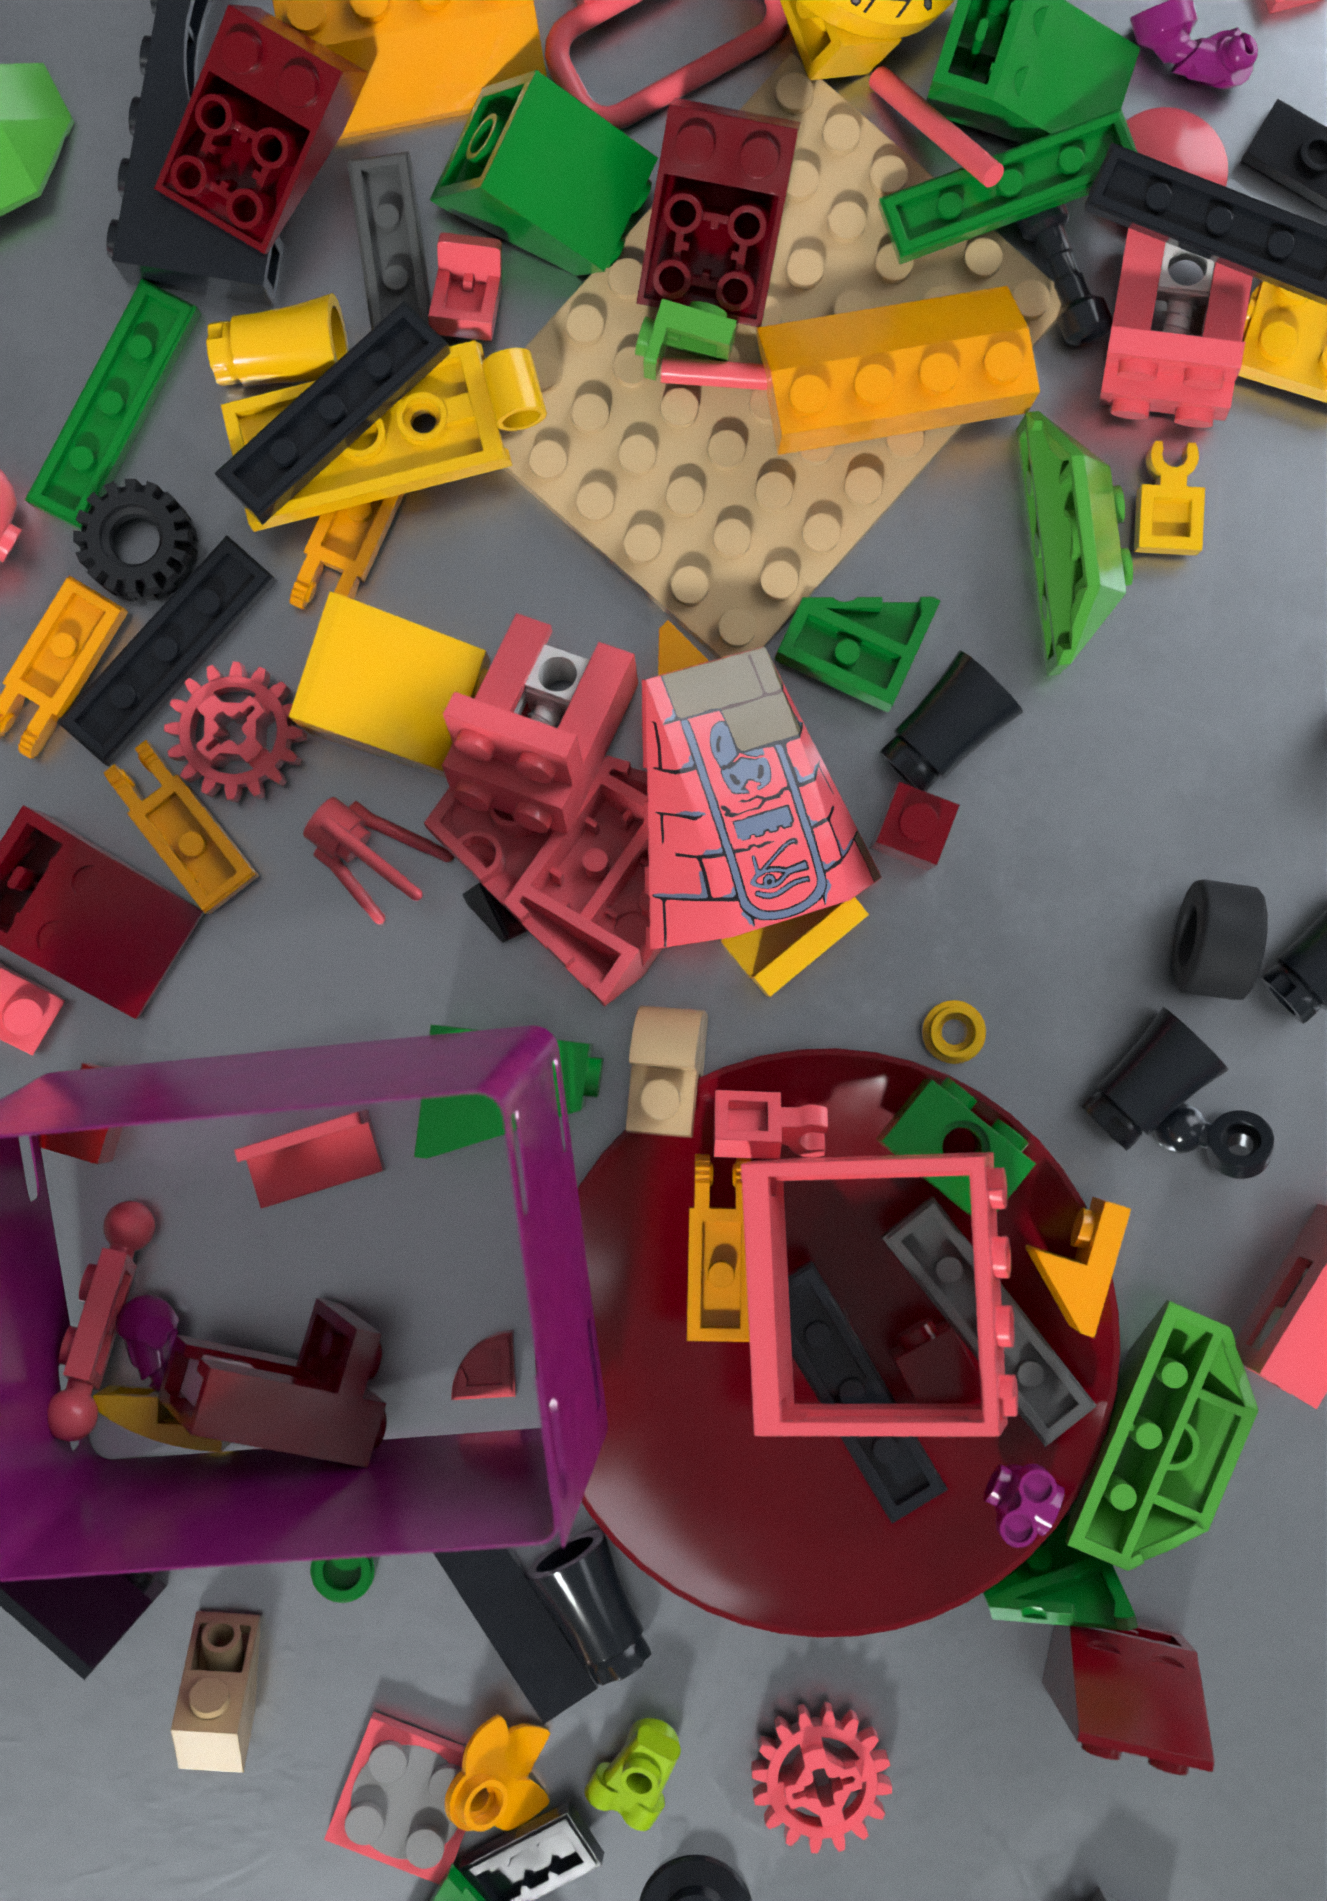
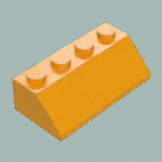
(421, 54)
(897, 369)

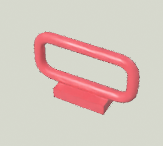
(662, 92)

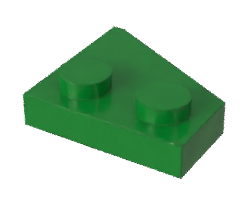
(857, 644)

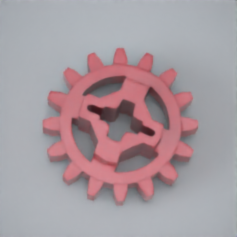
(217, 749)
(847, 1768)

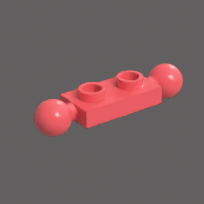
(88, 1347)

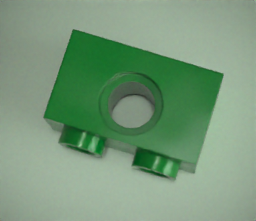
(932, 1114)

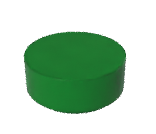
(343, 1578)

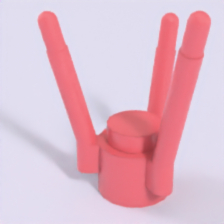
(341, 833)

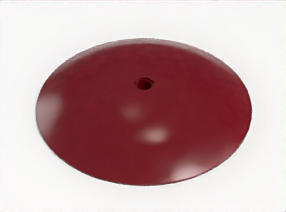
(787, 1524)

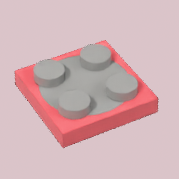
(397, 1799)

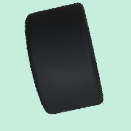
(1220, 939)

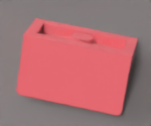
(313, 1158)

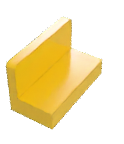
(784, 949)

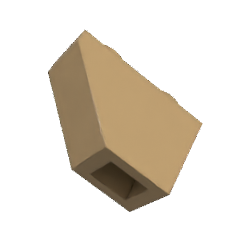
(217, 1693)

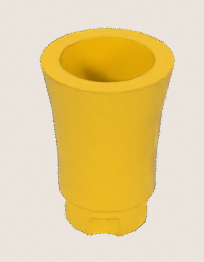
(278, 344)

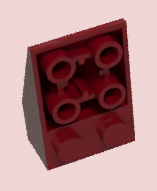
(258, 125)
(717, 208)
(87, 913)
(1131, 1695)

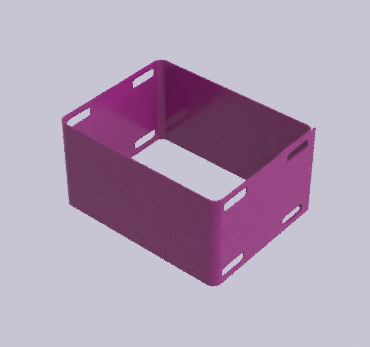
(261, 1506)

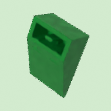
(1029, 68)

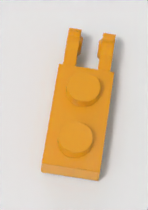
(347, 543)
(58, 660)
(184, 832)
(716, 1262)

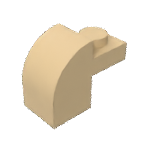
(665, 1070)

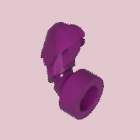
(1215, 61)
(149, 1335)

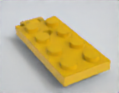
(465, 395)

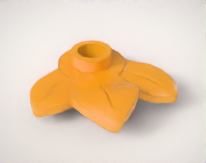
(495, 1779)

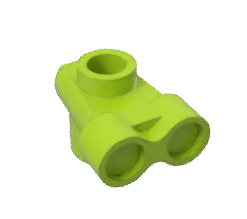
(637, 1774)

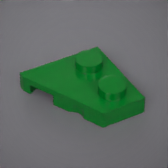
(1062, 1589)

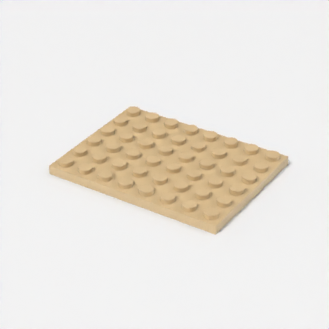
(688, 477)

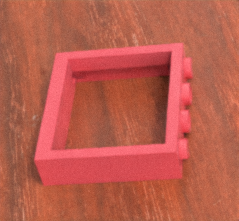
(770, 1307)

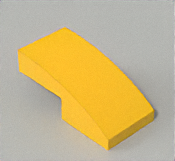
(143, 1413)

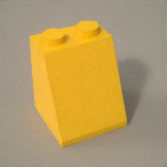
(384, 684)

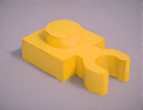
(1170, 512)

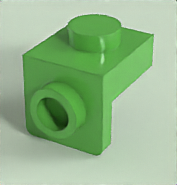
(691, 329)

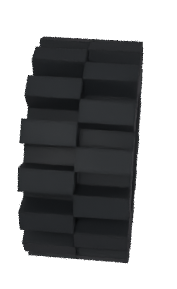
(109, 514)

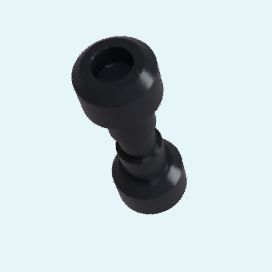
(1083, 315)

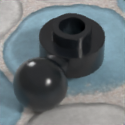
(1187, 1130)

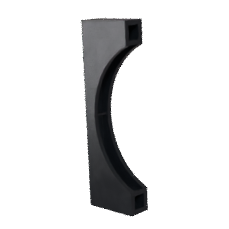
(154, 233)

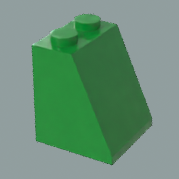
(546, 174)
(470, 1118)

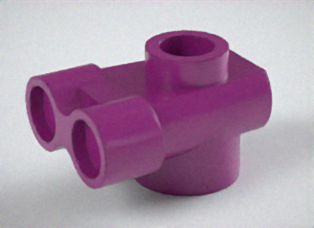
(1024, 1502)

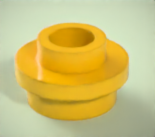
(973, 1036)

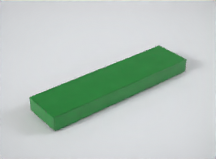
(1033, 180)
(114, 402)

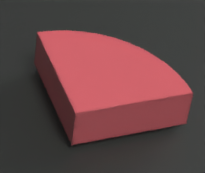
(487, 1369)

